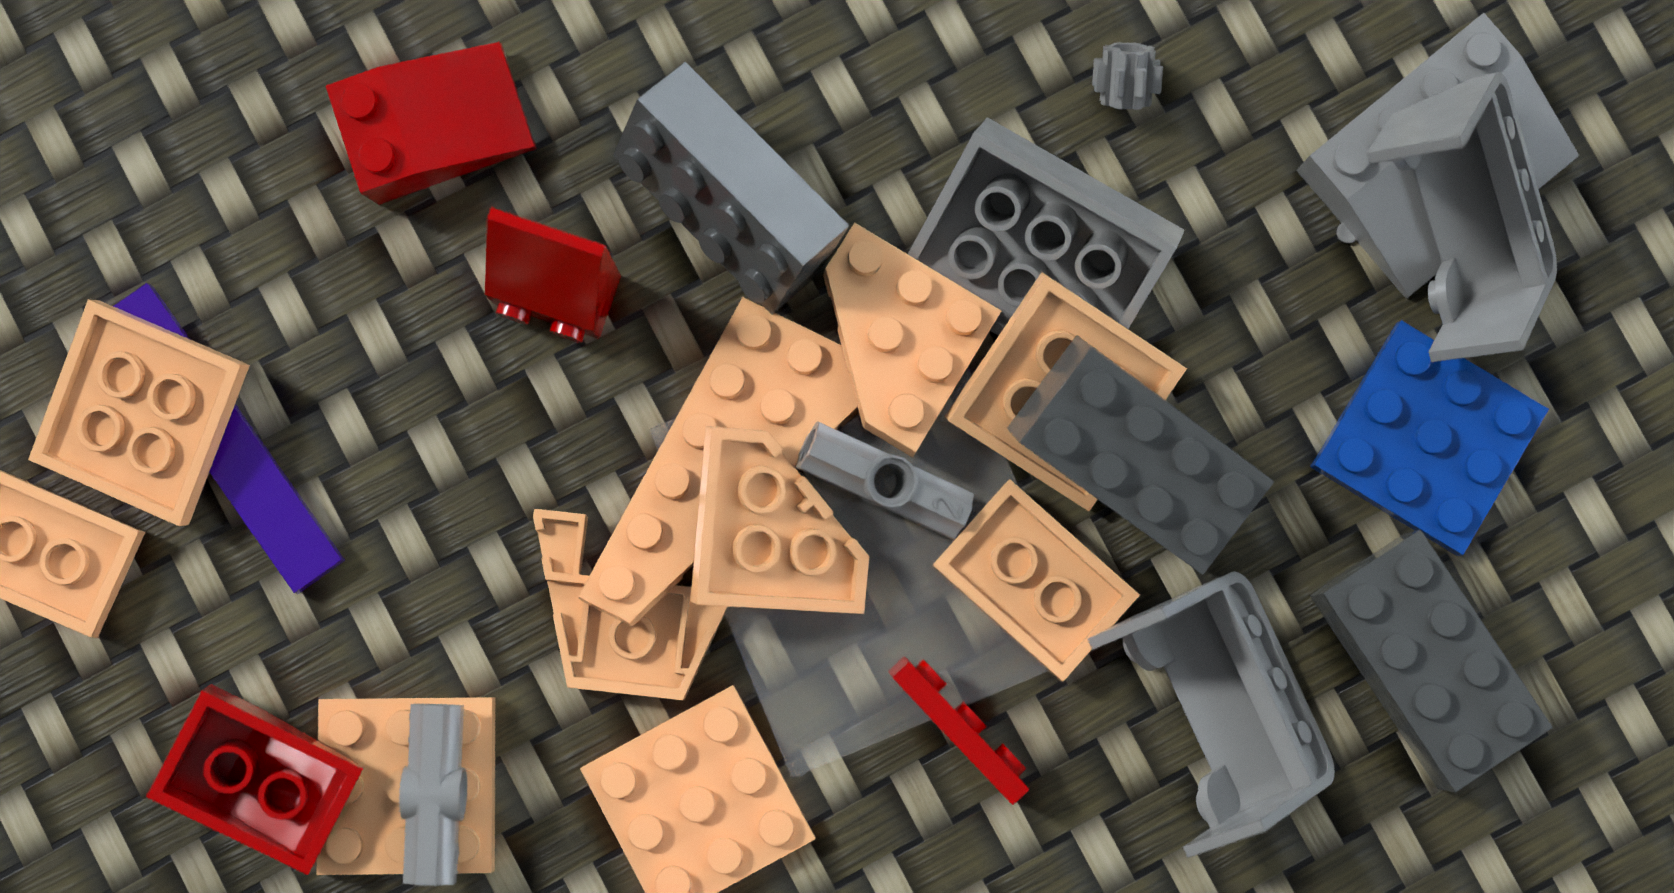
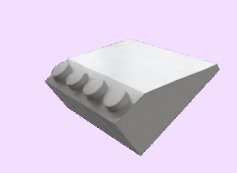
(1386, 204)
(1029, 213)

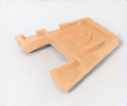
(604, 654)

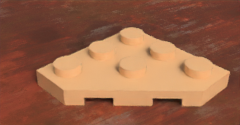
(902, 335)
(769, 533)

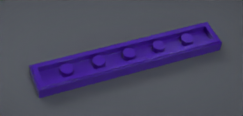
(256, 481)

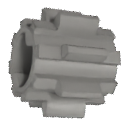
(1127, 75)

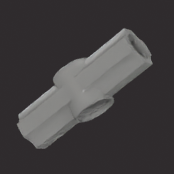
(853, 467)
(433, 794)

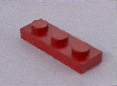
(961, 727)

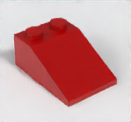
(429, 120)
(548, 276)
(255, 779)

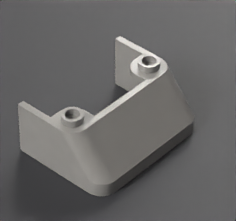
(1481, 214)
(1239, 703)

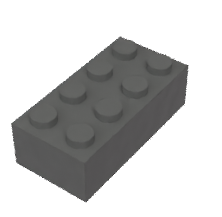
(728, 188)
(1139, 455)
(1431, 661)

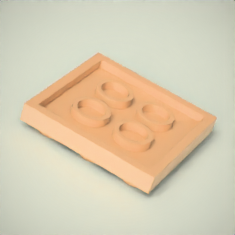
(1024, 356)
(138, 412)
(698, 800)
(370, 827)

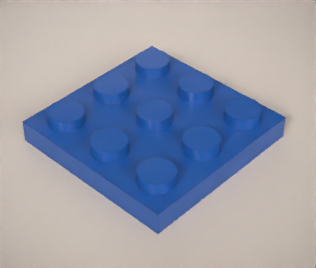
(1429, 439)

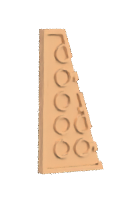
(757, 378)

